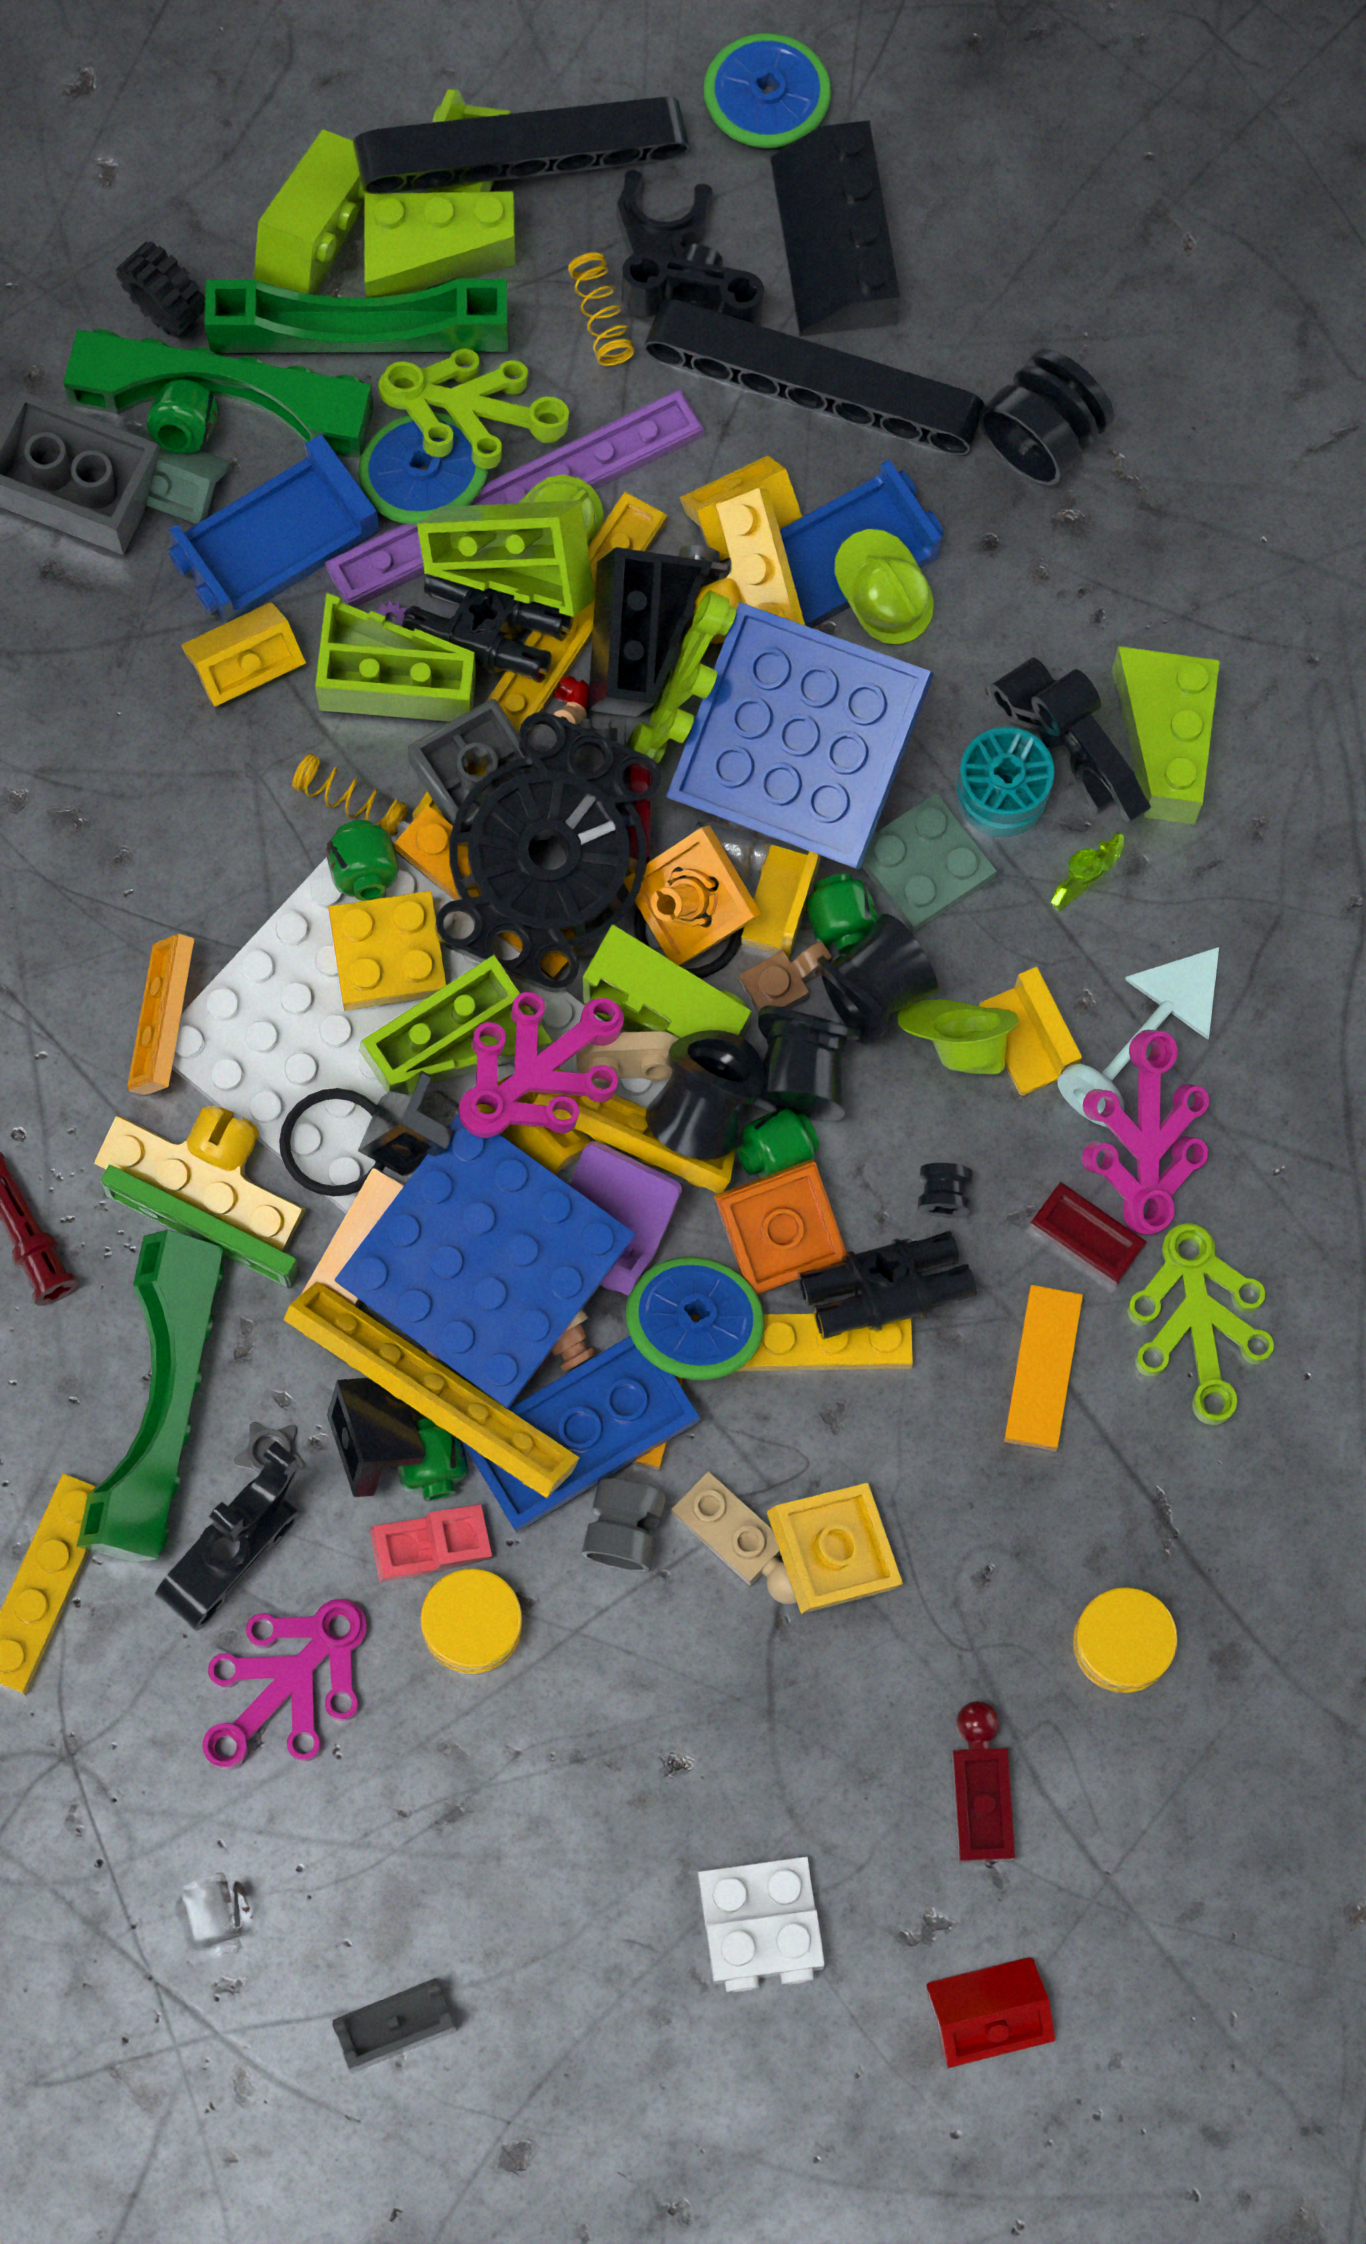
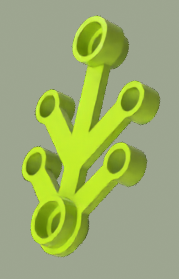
(413, 388)
(688, 679)
(1200, 1315)

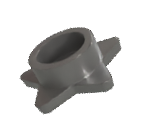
(706, 554)
(260, 1441)

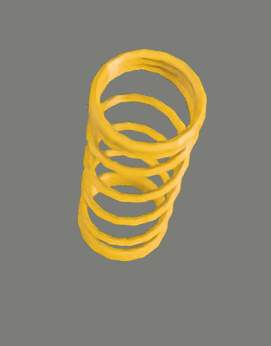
(618, 343)
(393, 817)

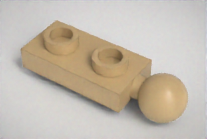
(734, 1535)

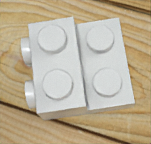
(761, 1924)

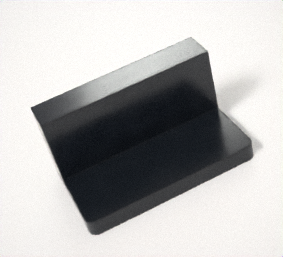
(399, 1133)
(371, 1432)

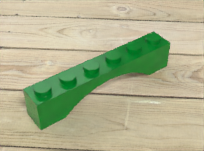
(444, 318)
(121, 373)
(176, 1293)

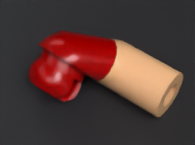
(575, 696)

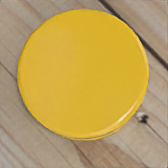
(471, 1621)
(1125, 1640)

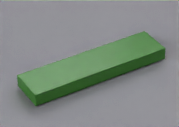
(197, 1224)

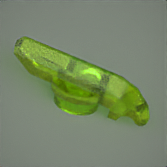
(1085, 869)

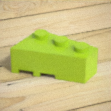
(310, 217)
(435, 238)
(513, 548)
(388, 669)
(1169, 726)
(658, 992)
(441, 1029)

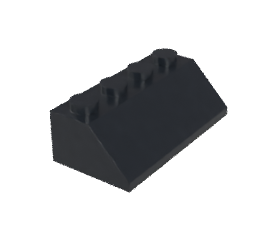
(836, 231)

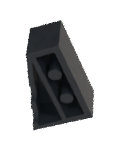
(637, 626)

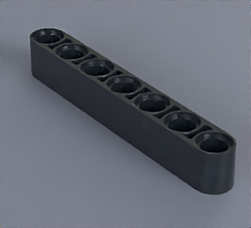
(520, 145)
(814, 376)

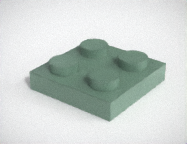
(926, 863)

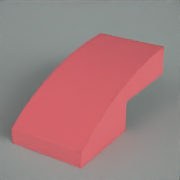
(430, 1543)

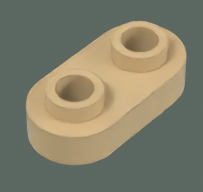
(631, 1056)

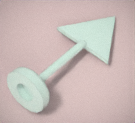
(1180, 989)

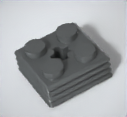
(444, 755)

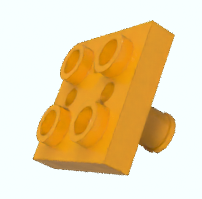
(676, 905)

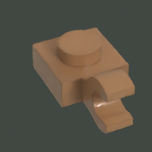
(781, 981)

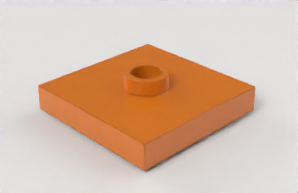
(780, 1226)

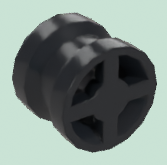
(944, 1190)

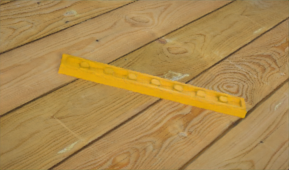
(628, 526)

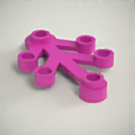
(536, 1071)
(1150, 1138)
(291, 1677)

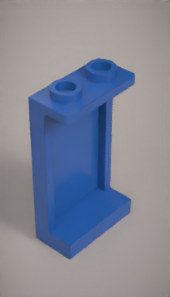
(878, 504)
(275, 534)

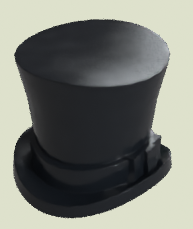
(877, 978)
(803, 1063)
(705, 1095)

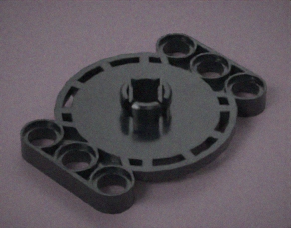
(530, 808)

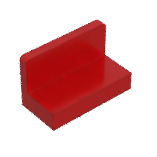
(991, 2012)

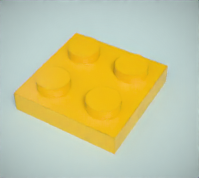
(387, 950)
(834, 1548)

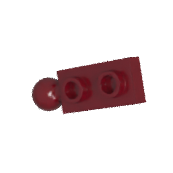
(982, 1789)

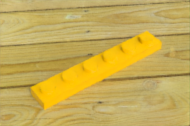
(431, 1389)

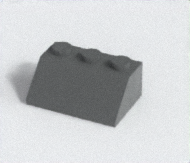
(74, 472)

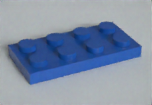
(604, 1415)

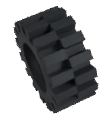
(161, 288)

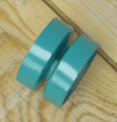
(1028, 775)

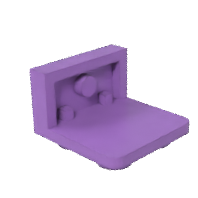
(633, 1196)

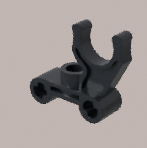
(671, 266)
(1063, 716)
(254, 1518)

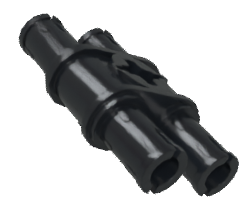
(489, 626)
(886, 1285)

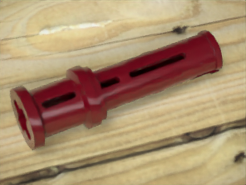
(32, 1248)

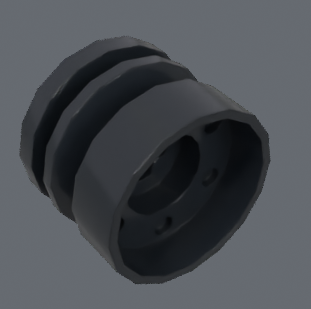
(1046, 417)

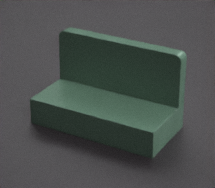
(184, 482)

